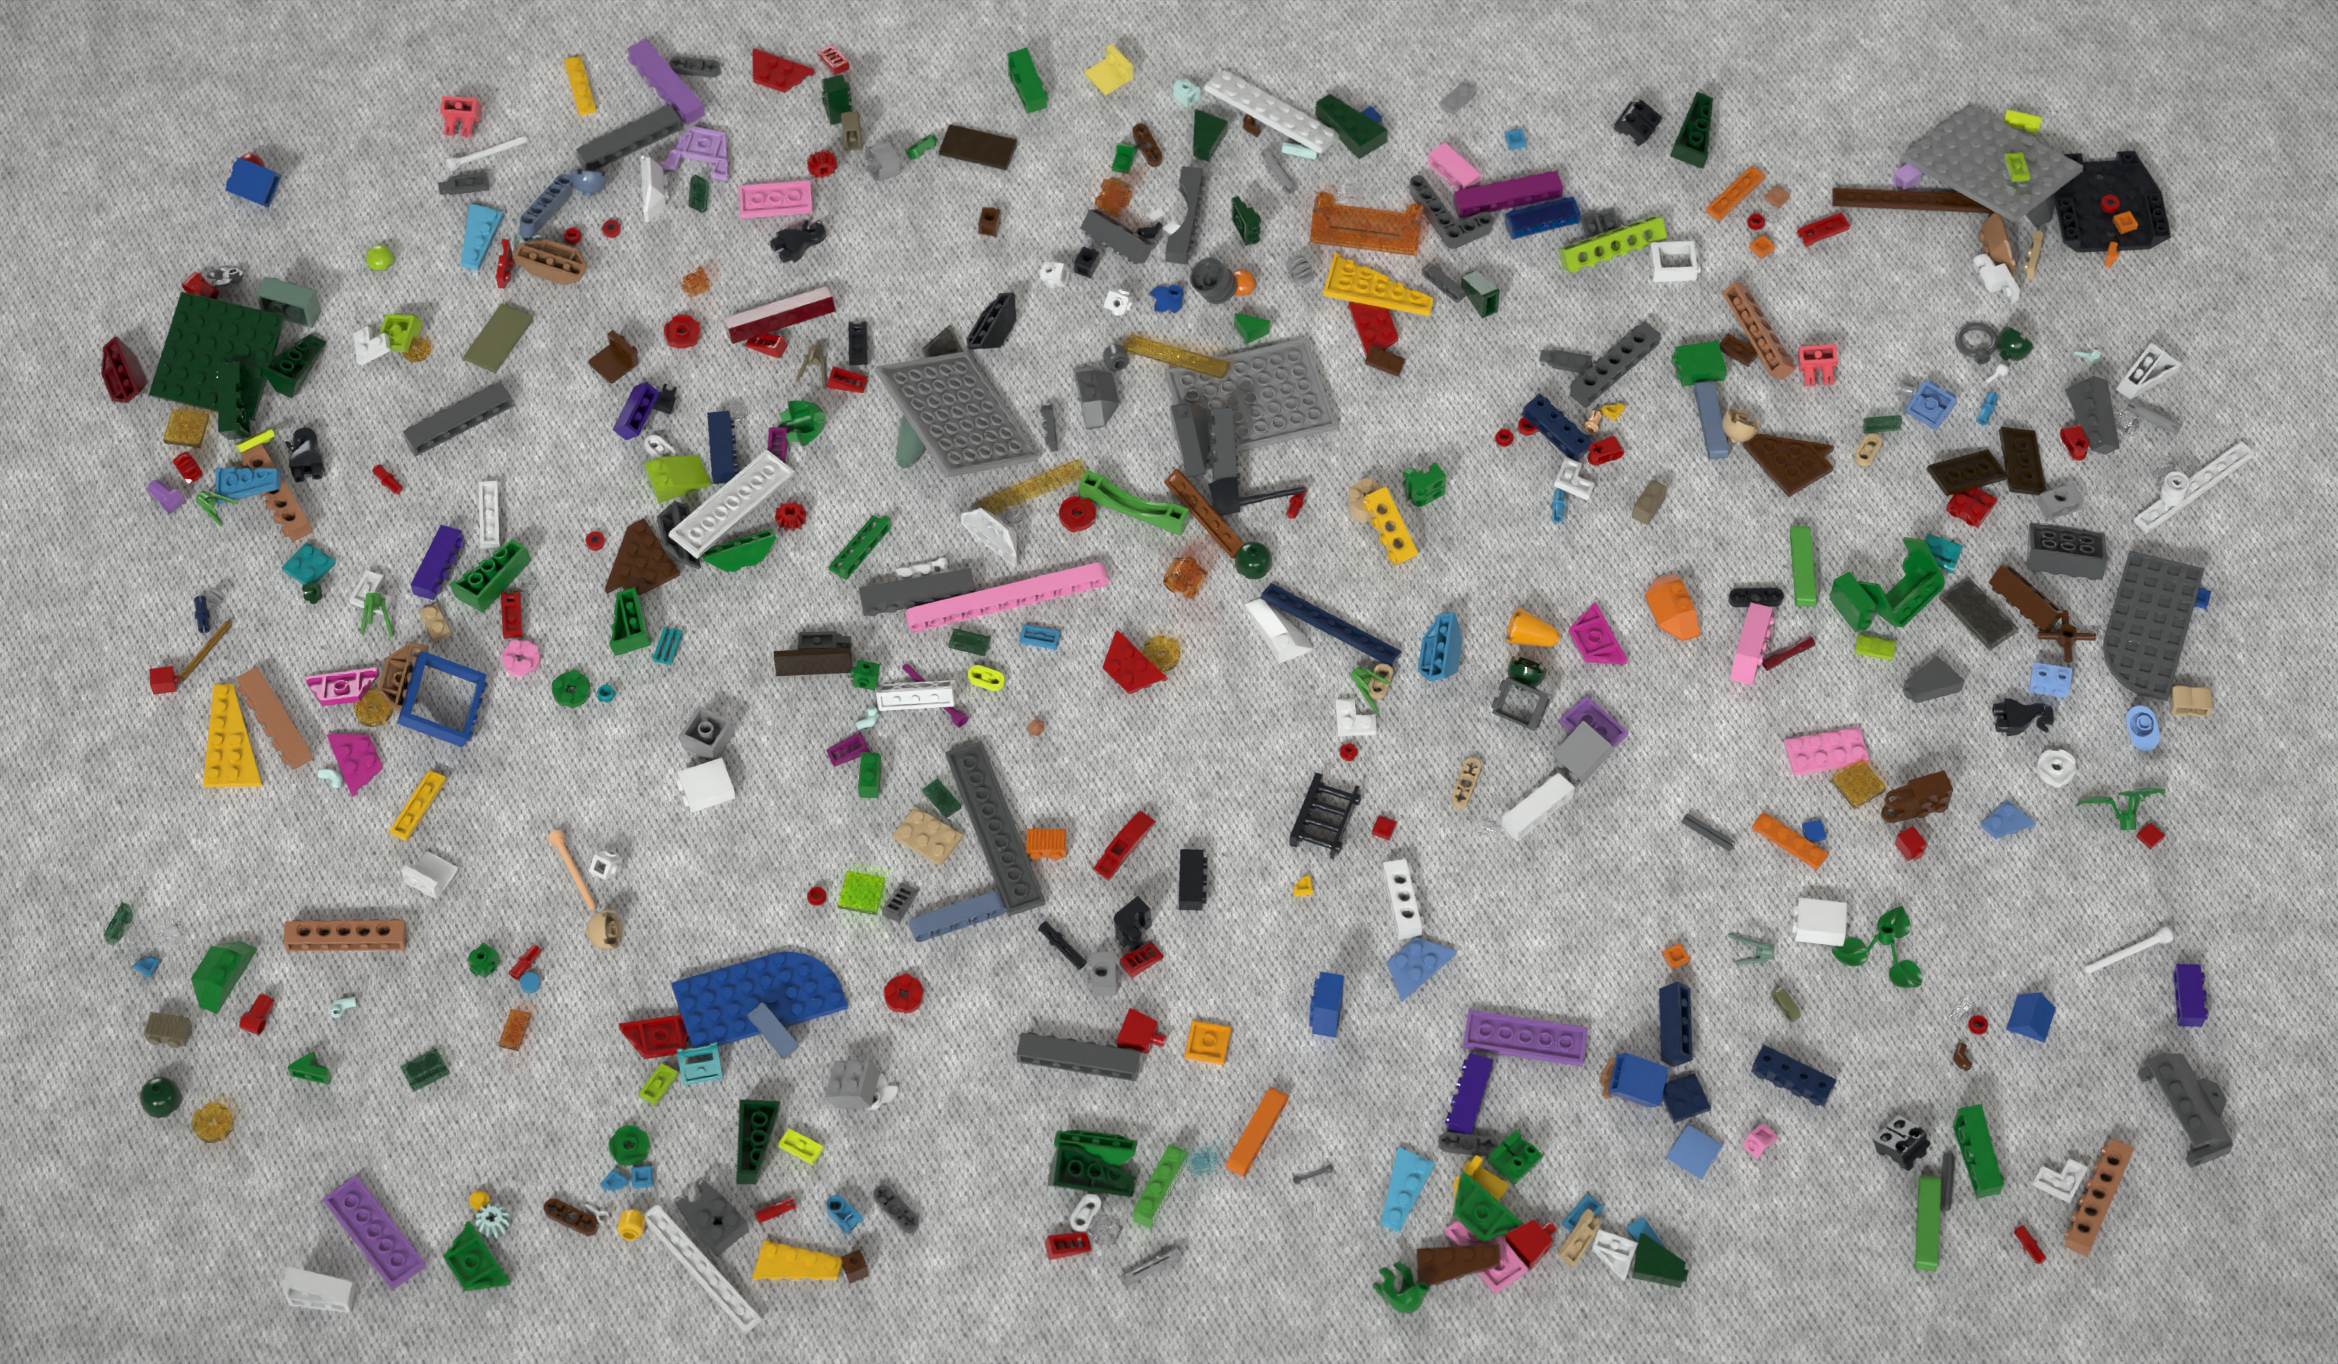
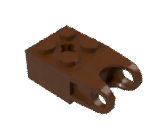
(1919, 797)

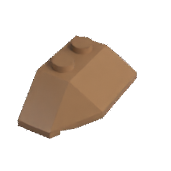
(1996, 241)
(551, 261)
(397, 674)

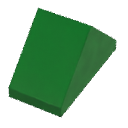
(1251, 327)

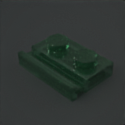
(425, 1070)

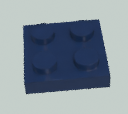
(1685, 1098)

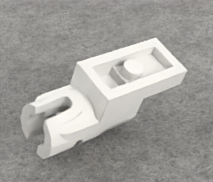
(1996, 277)

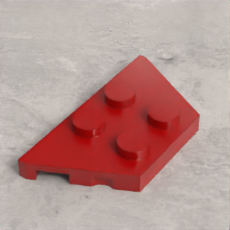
(778, 72)
(1373, 326)
(1130, 666)
(656, 1036)

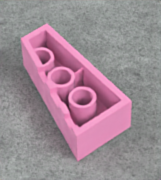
(1752, 643)

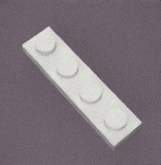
(489, 514)

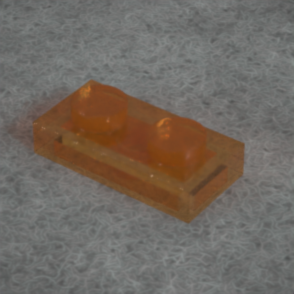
(514, 1030)

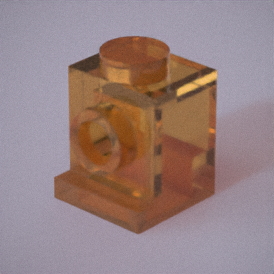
(695, 283)

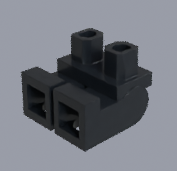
(1637, 121)
(1129, 921)
(1903, 1143)

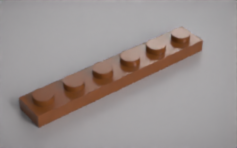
(1204, 512)

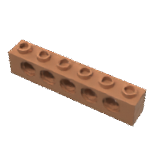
(1758, 330)
(299, 525)
(354, 941)
(2083, 1241)

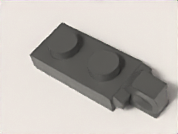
(464, 184)
(1566, 360)
(1049, 425)
(822, 640)

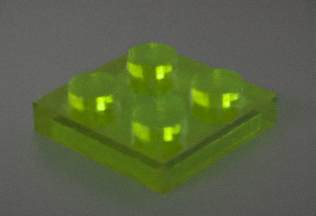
(861, 892)

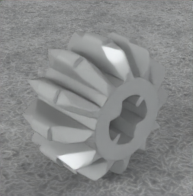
(1299, 270)

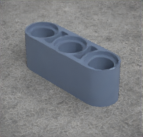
(773, 1030)

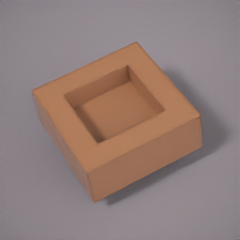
(1777, 197)

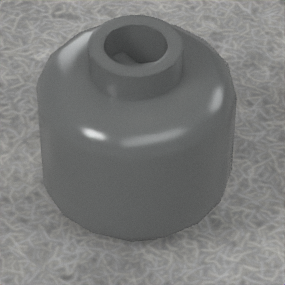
(1116, 357)

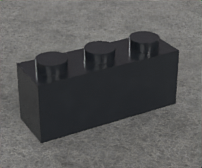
(1192, 879)

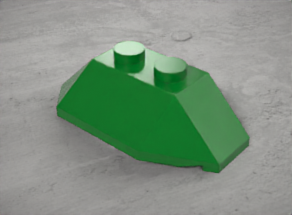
(741, 551)
(220, 973)
(1108, 1147)

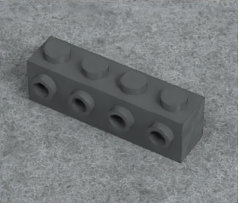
(1117, 236)

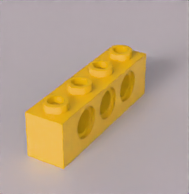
(1399, 531)

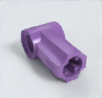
(168, 498)

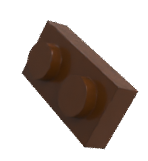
(1738, 350)
(1384, 361)

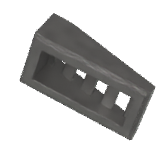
(893, 914)

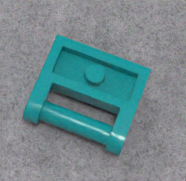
(1945, 550)
(701, 1070)

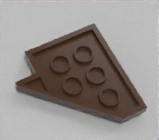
(1789, 461)
(640, 561)

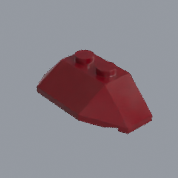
(121, 372)

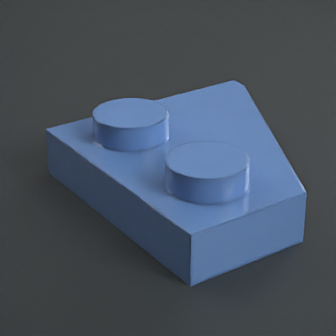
(2007, 820)

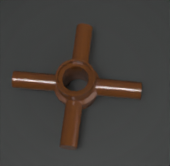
(2063, 641)

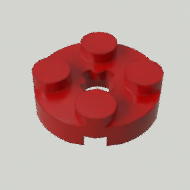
(684, 340)
(1081, 522)
(901, 1004)

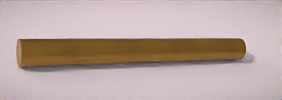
(205, 650)

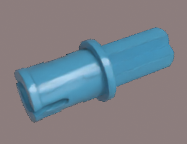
(1987, 408)
(1558, 505)

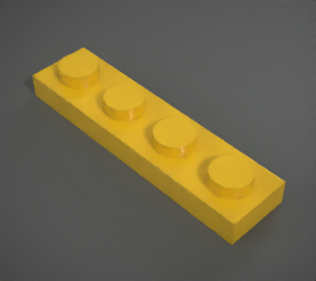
(579, 85)
(417, 805)

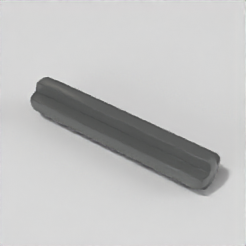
(1708, 832)
(1947, 1181)

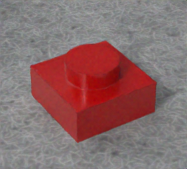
(1384, 827)

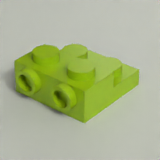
(401, 330)

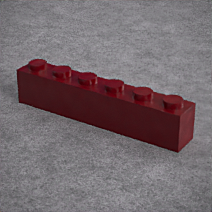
(779, 315)

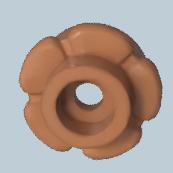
(1036, 727)

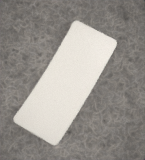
(1171, 227)

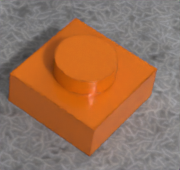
(2125, 222)
(1762, 247)
(2112, 254)
(1676, 956)

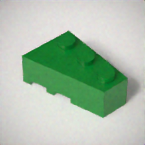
(1026, 80)
(630, 625)

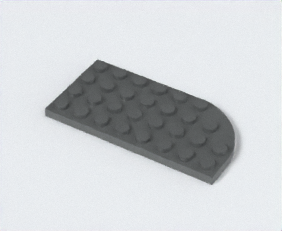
(2150, 623)

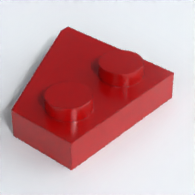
(505, 264)

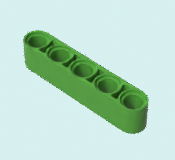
(1802, 566)
(1928, 1223)

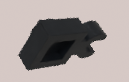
(665, 400)

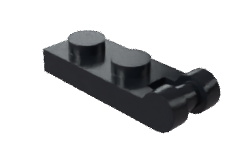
(857, 343)

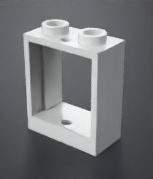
(1673, 273)

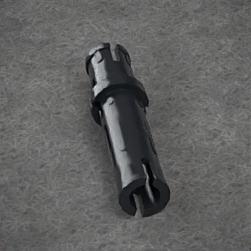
(1078, 961)

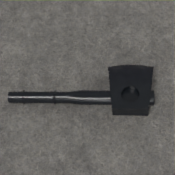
(1227, 499)

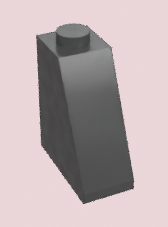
(1932, 681)

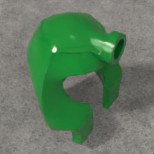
(803, 416)
(1409, 1296)

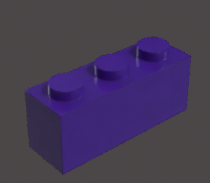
(636, 411)
(2190, 995)

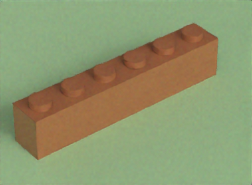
(274, 718)

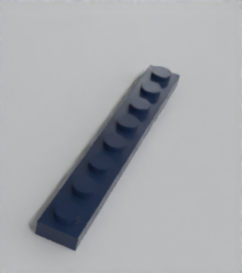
(1331, 624)

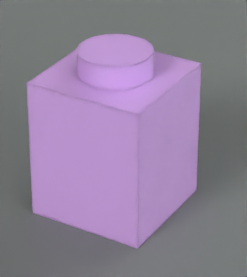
(1906, 177)

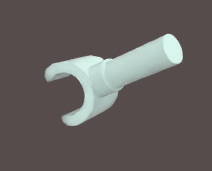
(2093, 357)

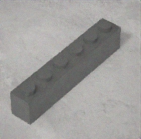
(629, 138)
(457, 418)
(915, 591)
(1078, 1056)

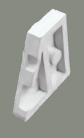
(1615, 1252)

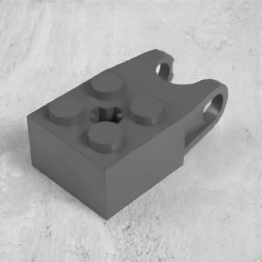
(706, 1216)

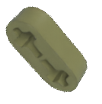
(1785, 1004)

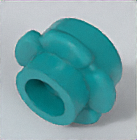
(603, 690)

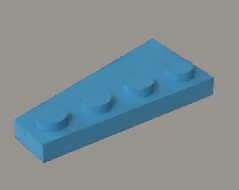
(245, 482)

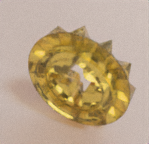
(414, 355)

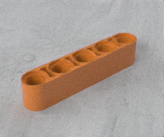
(1257, 1131)

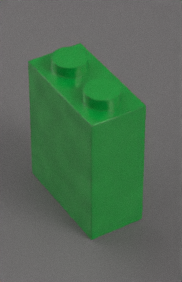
(1699, 363)
(1852, 602)

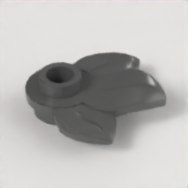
(225, 276)

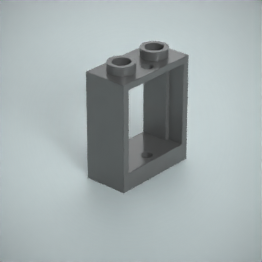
(1538, 713)

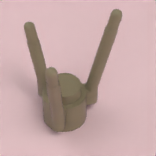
(813, 357)

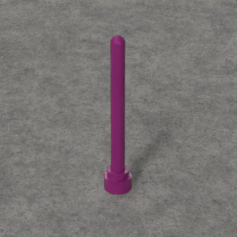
(958, 717)

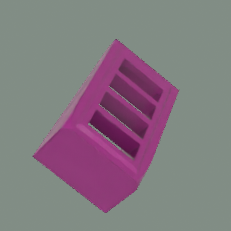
(777, 431)
(852, 741)

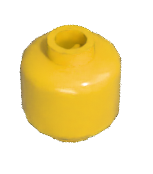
(631, 1224)

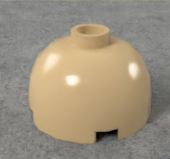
(1739, 426)
(603, 926)

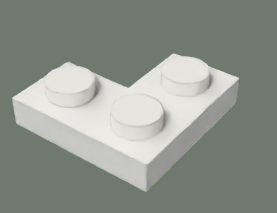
(370, 348)
(1570, 481)
(369, 584)
(1351, 724)
(2064, 1184)

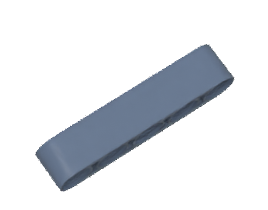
(545, 206)
(1711, 420)
(957, 916)

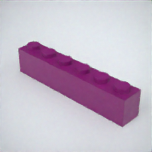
(1508, 194)

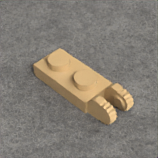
(2034, 254)
(1579, 1238)

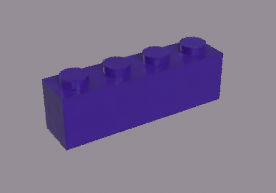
(437, 562)
(1470, 1094)

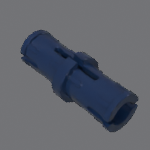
(202, 614)

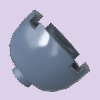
(588, 181)

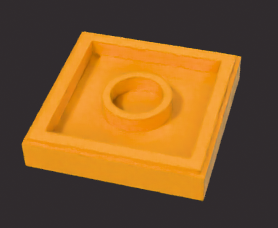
(1208, 1042)

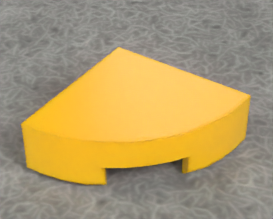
(1613, 411)
(1303, 887)

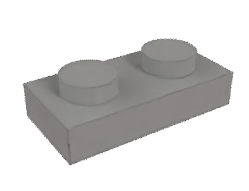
(1457, 98)

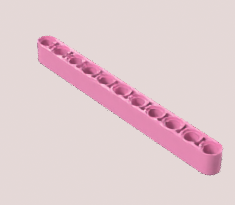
(1006, 597)

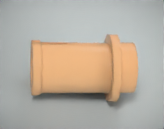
(1592, 424)

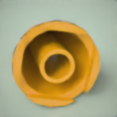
(1530, 630)

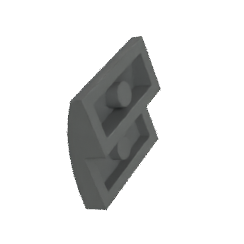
(1598, 223)

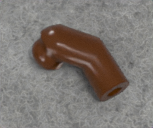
(1248, 125)
(1960, 1058)

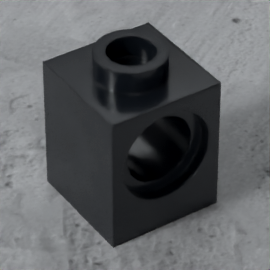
(1086, 262)

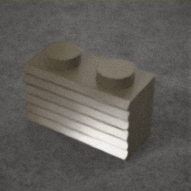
(851, 131)
(1649, 502)
(167, 1029)

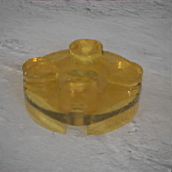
(1166, 645)
(372, 718)
(217, 1132)

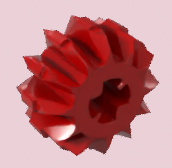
(822, 164)
(187, 467)
(790, 516)

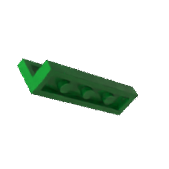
(862, 549)

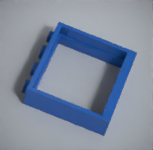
(429, 727)

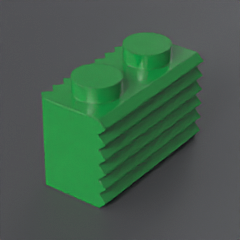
(869, 775)

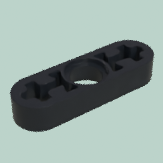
(1741, 592)

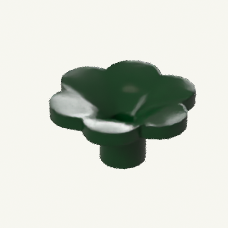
(312, 592)

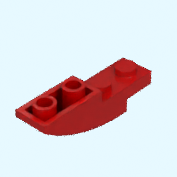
(1123, 844)

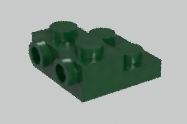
(1246, 221)

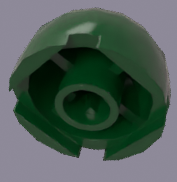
(2012, 345)
(1253, 560)
(1526, 672)
(160, 1097)

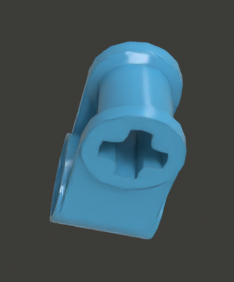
(846, 1216)

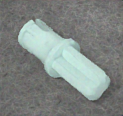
(1299, 151)

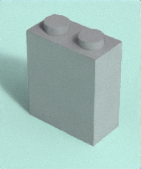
(1582, 752)

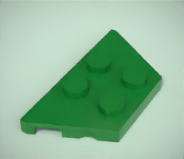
(1481, 1211)
(473, 1262)

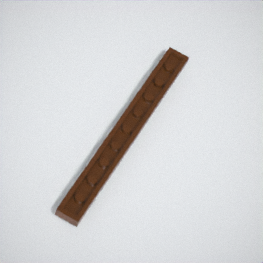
(1906, 200)

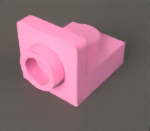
(1759, 1140)

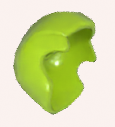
(379, 258)

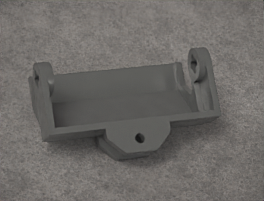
(2194, 1102)

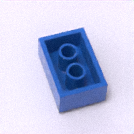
(1326, 1004)

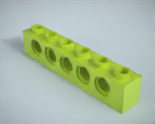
(1570, 253)

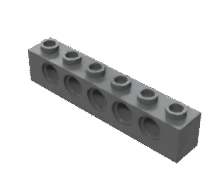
(1614, 364)

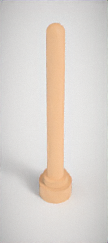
(557, 839)

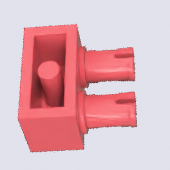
(460, 110)
(1817, 358)

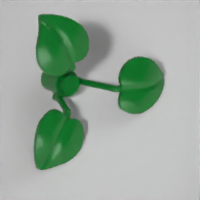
(2129, 815)
(1890, 925)

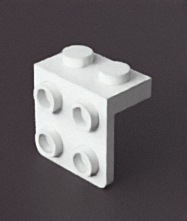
(430, 875)

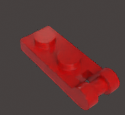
(1823, 229)
(511, 615)

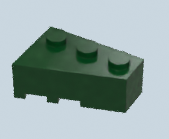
(836, 98)

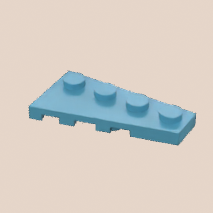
(479, 233)
(1405, 1186)

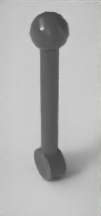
(1297, 1180)

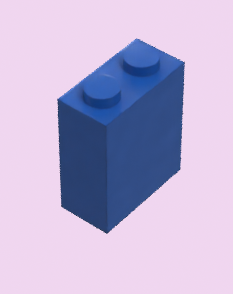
(253, 182)
(1638, 1080)

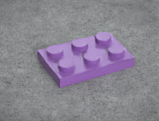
(1596, 718)

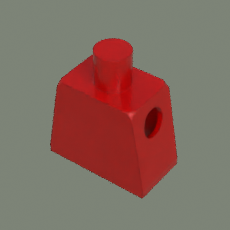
(1139, 1033)
(1531, 1241)

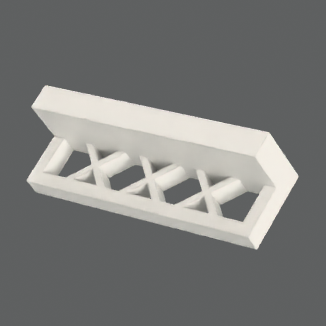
(916, 695)

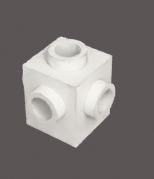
(1054, 274)
(1119, 301)
(606, 864)

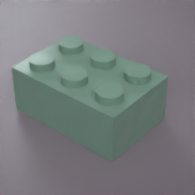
(288, 299)

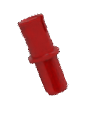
(387, 479)
(1296, 503)
(525, 962)
(774, 1210)
(2030, 1244)

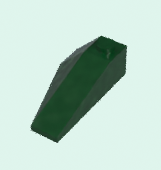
(293, 365)
(1080, 1171)

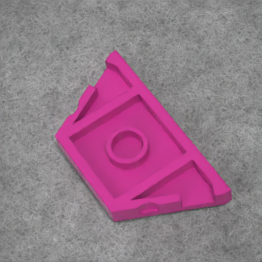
(1595, 639)
(342, 686)
(355, 758)

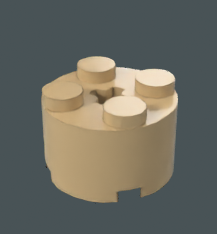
(1356, 493)

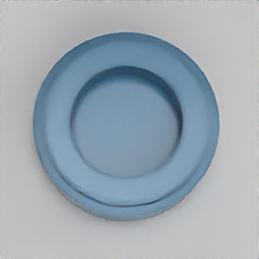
(530, 982)

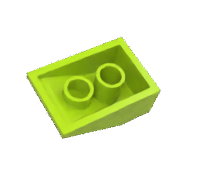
(675, 476)

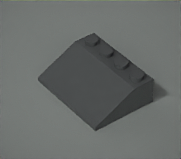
(2066, 551)

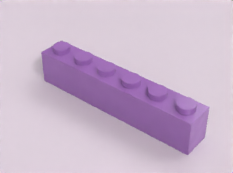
(665, 81)

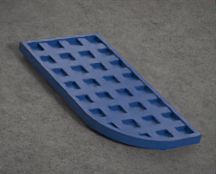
(788, 983)

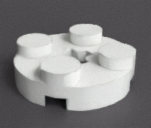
(2056, 777)

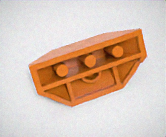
(1672, 607)

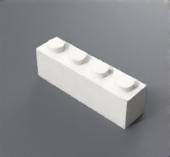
(1537, 806)

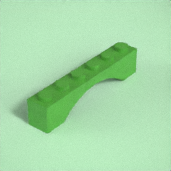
(1163, 515)

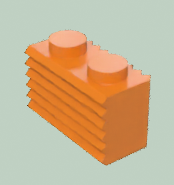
(1046, 843)

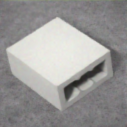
(705, 785)
(1820, 921)

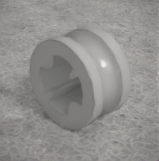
(215, 596)

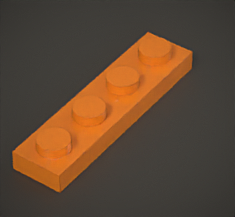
(1735, 193)
(1790, 841)

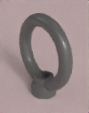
(1981, 355)

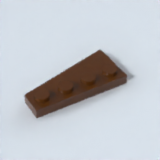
(1455, 1262)

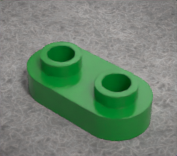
(926, 143)

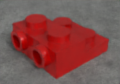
(1971, 506)

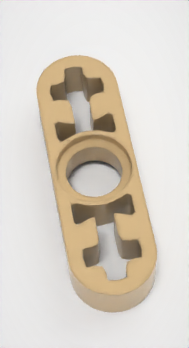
(1465, 776)

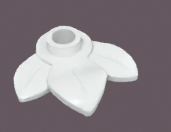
(883, 1093)

